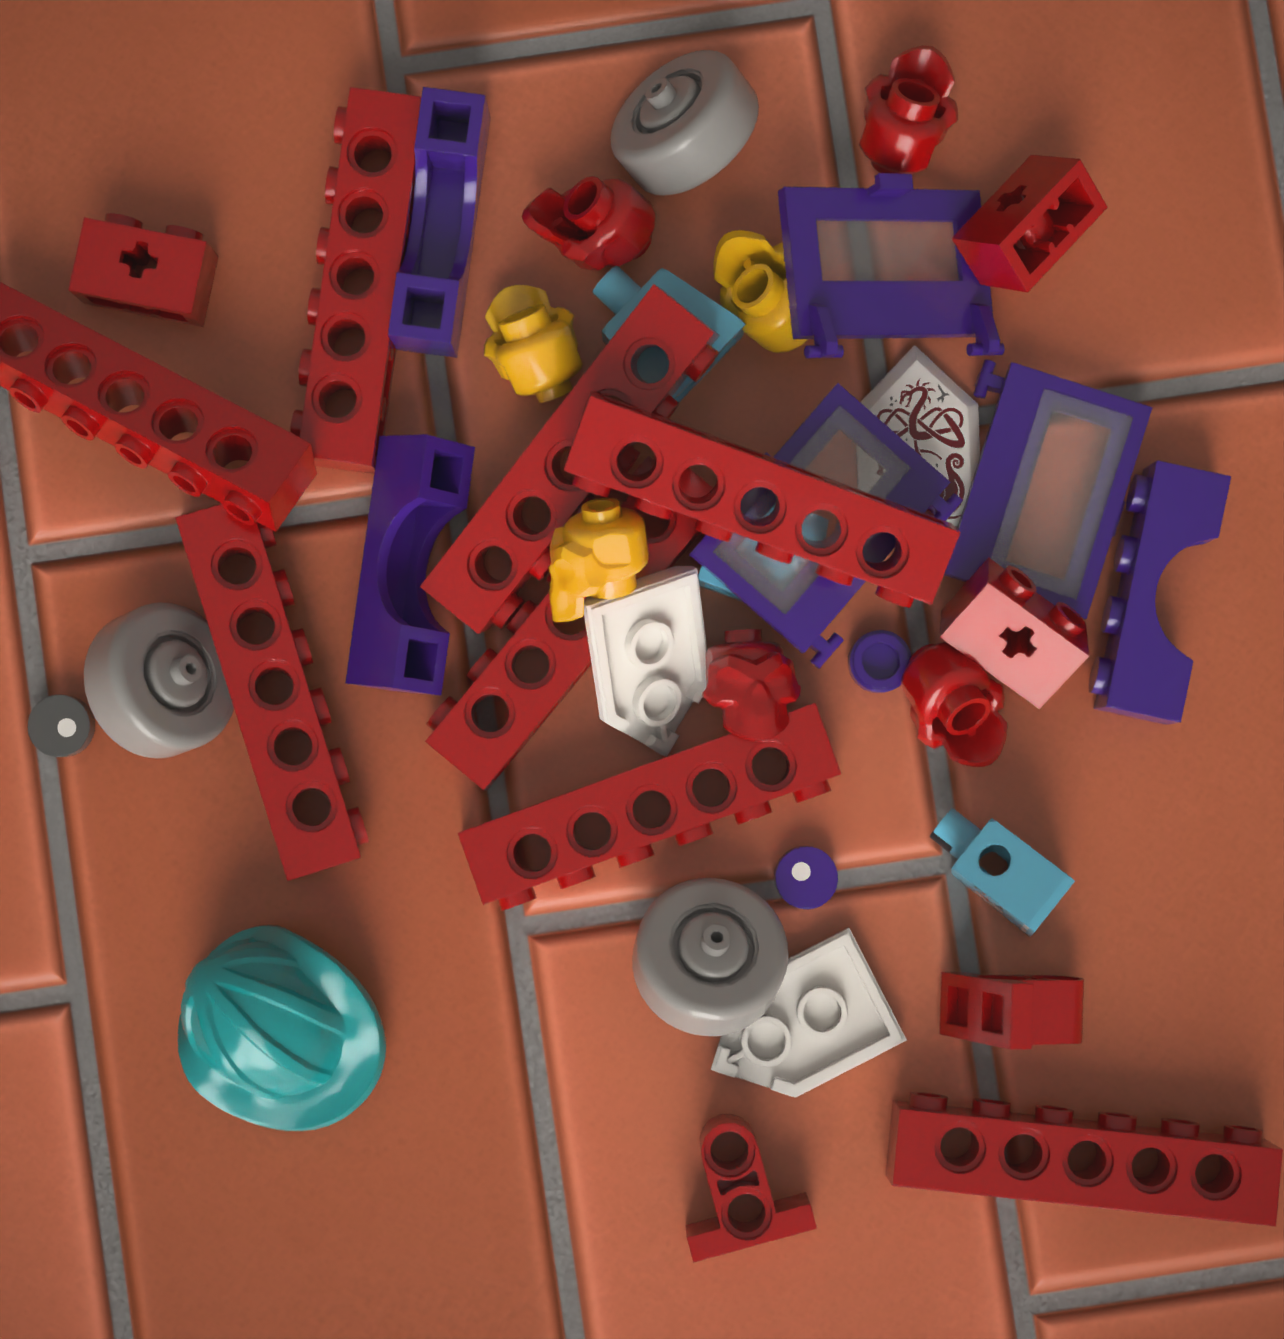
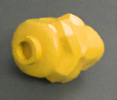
(756, 288)
(532, 342)
(595, 556)

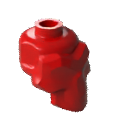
(908, 111)
(594, 222)
(750, 684)
(955, 705)

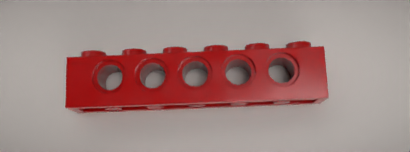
(367, 124)
(115, 377)
(209, 540)
(921, 540)
(461, 576)
(487, 754)
(493, 845)
(1240, 1193)

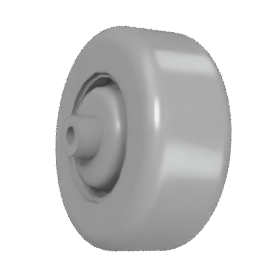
(684, 123)
(157, 681)
(709, 956)

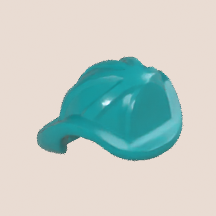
(279, 1032)

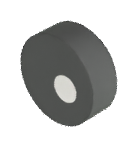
(61, 726)

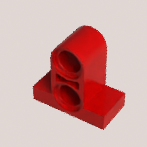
(1012, 1009)
(738, 1177)

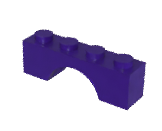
(443, 222)
(414, 494)
(1141, 668)

